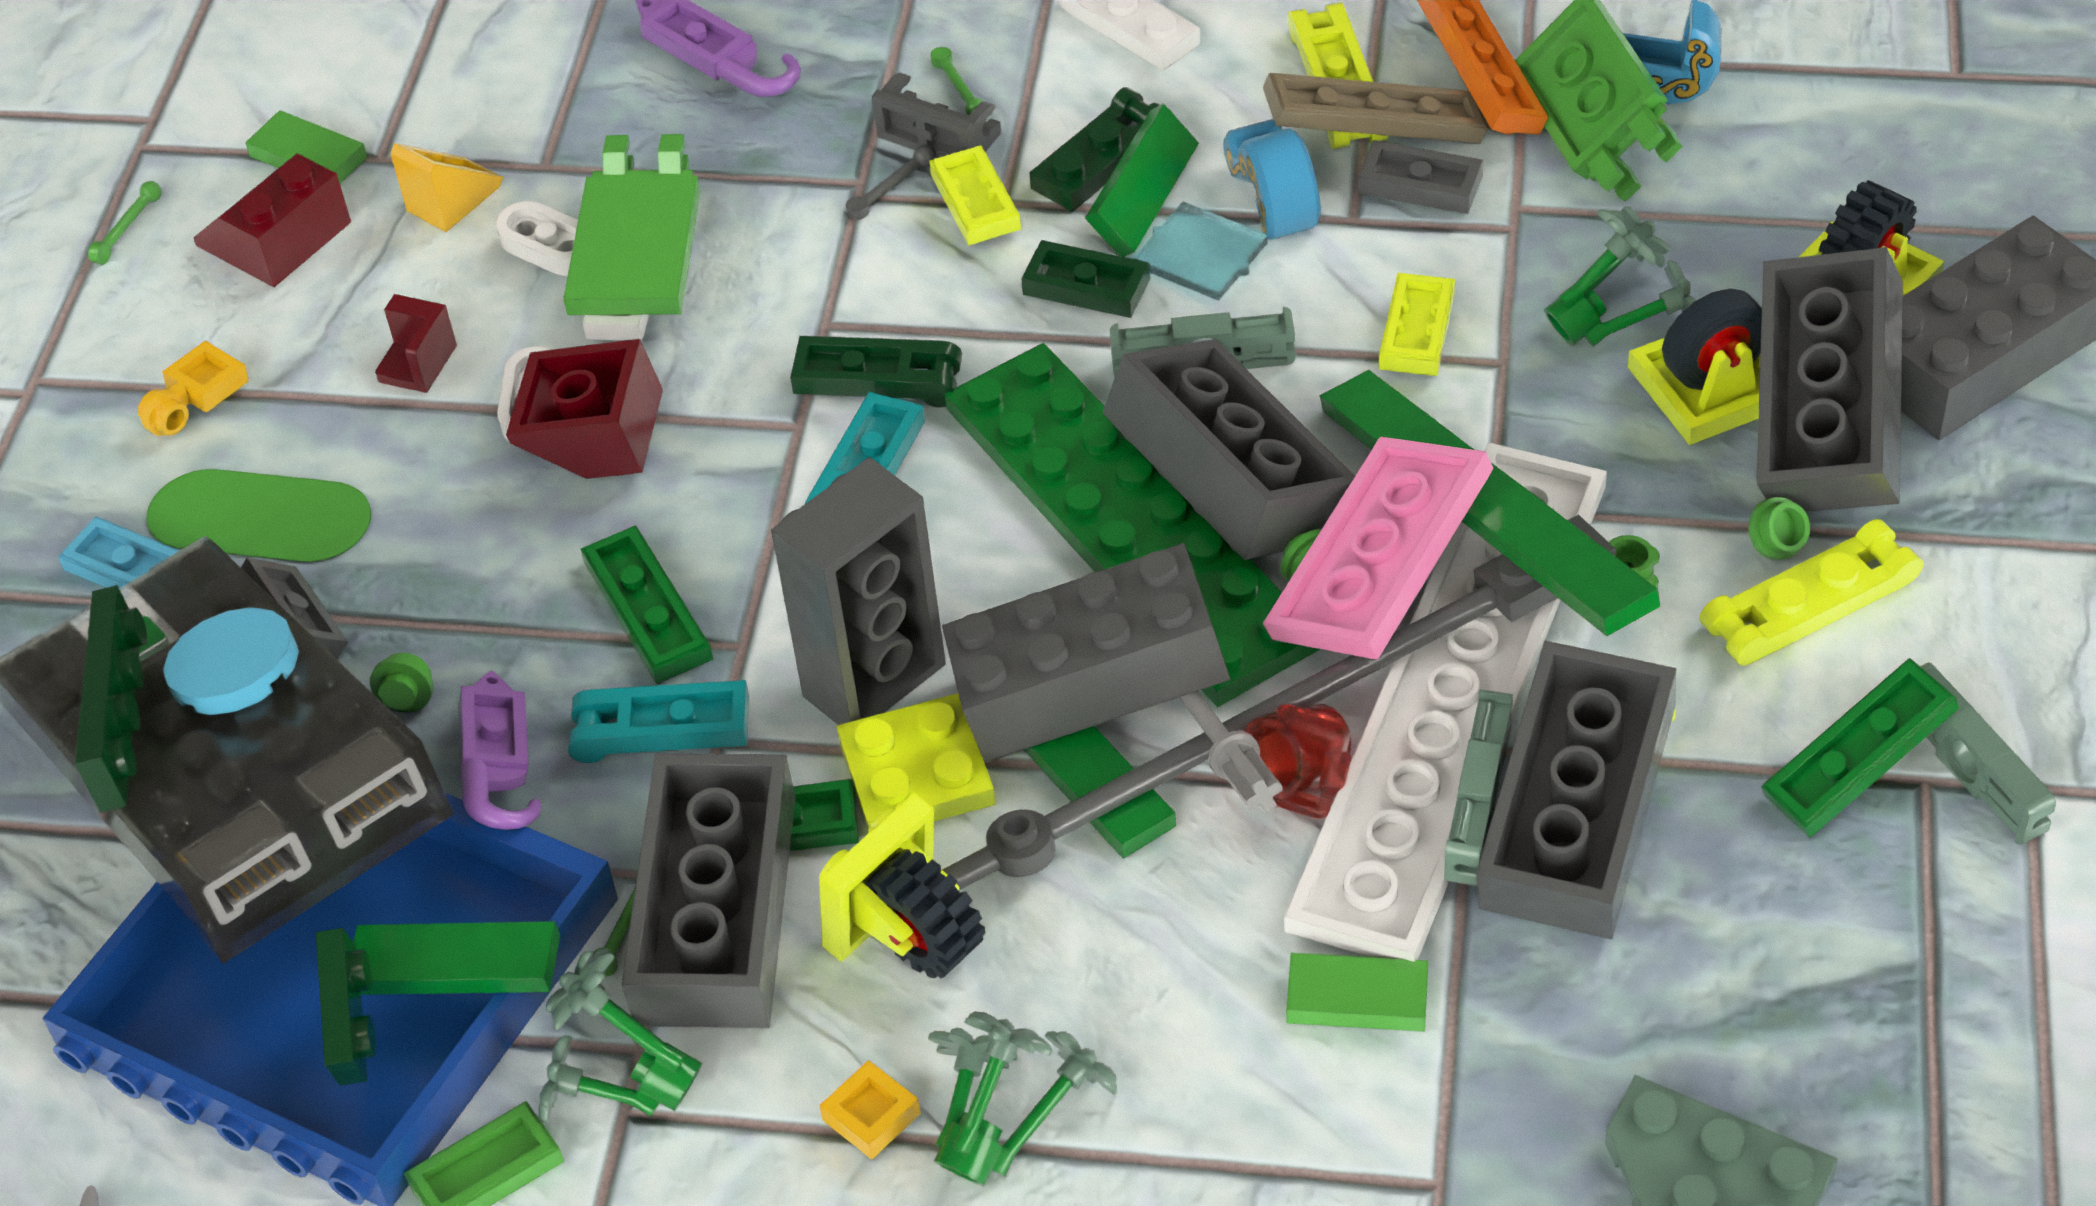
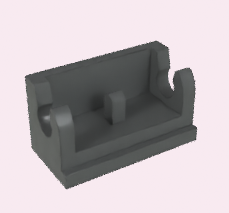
(915, 122)

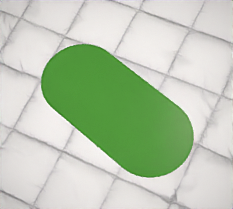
(260, 514)

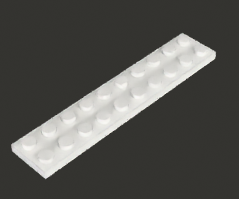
(1384, 841)

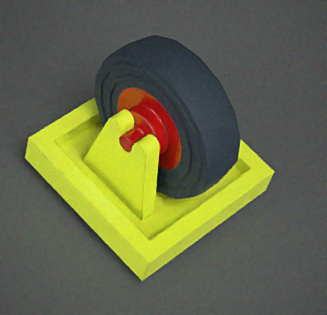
(1706, 365)

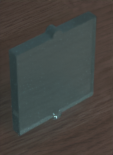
(1201, 250)

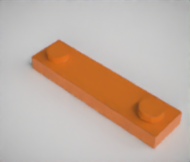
(1486, 66)

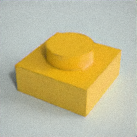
(870, 1109)

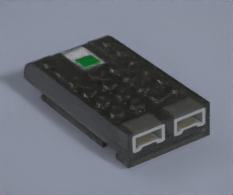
(245, 806)

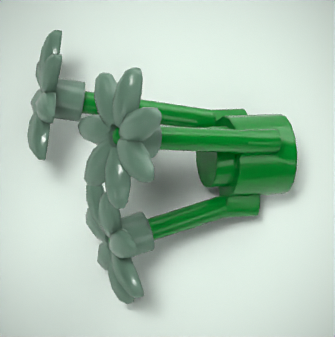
(1579, 308)
(661, 1070)
(969, 1141)

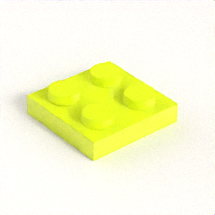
(917, 751)

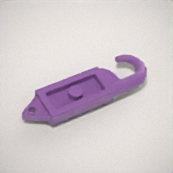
(711, 45)
(493, 751)

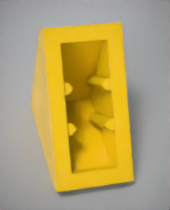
(441, 185)

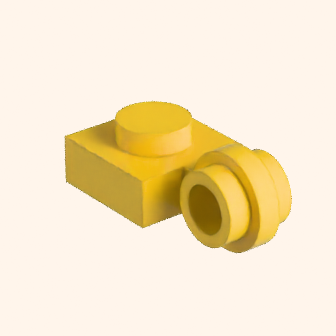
(199, 378)

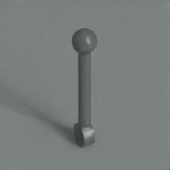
(858, 206)

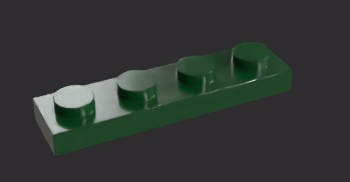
(109, 698)

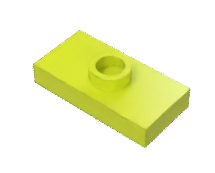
(975, 195)
(1417, 324)

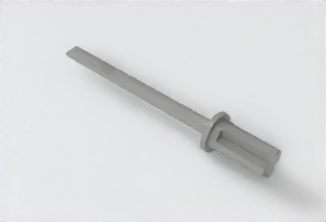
(1235, 757)

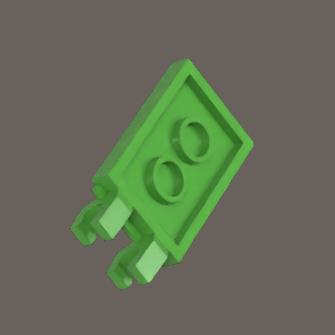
(1596, 96)
(634, 233)

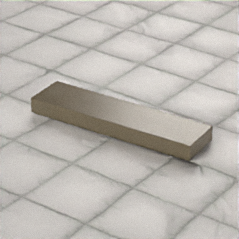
(1373, 108)

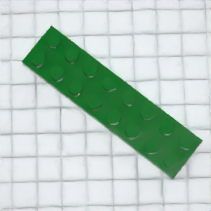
(1114, 502)

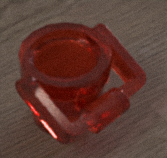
(1301, 748)

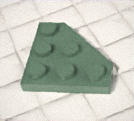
(1701, 1156)

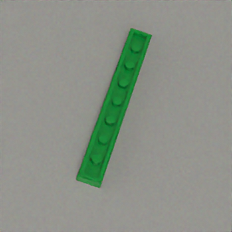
(1506, 512)

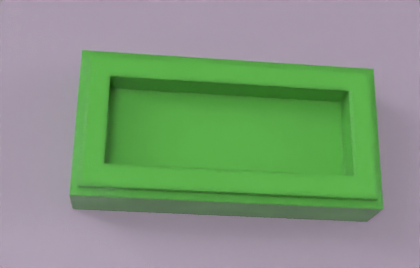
(287, 135)
(1357, 992)
(487, 1162)

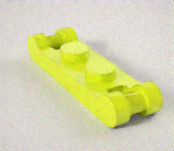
(1330, 51)
(1811, 594)

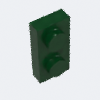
(1086, 278)
(345, 1031)

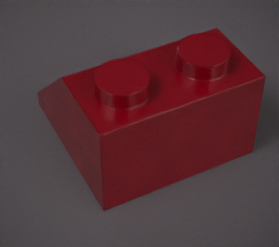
(279, 221)
(588, 408)

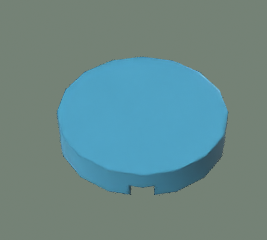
(230, 660)

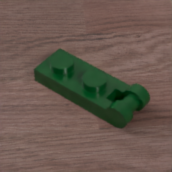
(1092, 154)
(877, 366)

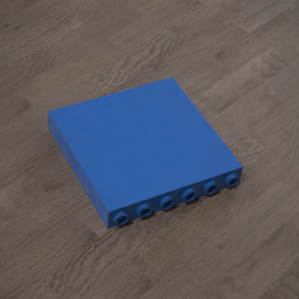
(246, 1035)

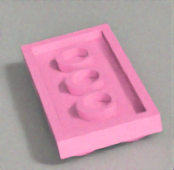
(1378, 547)

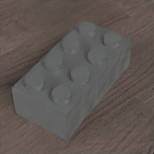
(1994, 324)
(1831, 380)
(1226, 445)
(860, 593)
(1084, 653)
(1577, 789)
(710, 891)

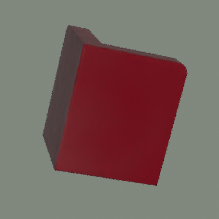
(420, 343)

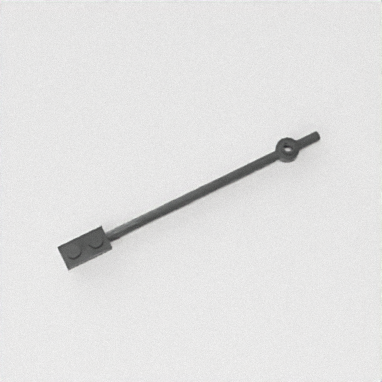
(1023, 839)

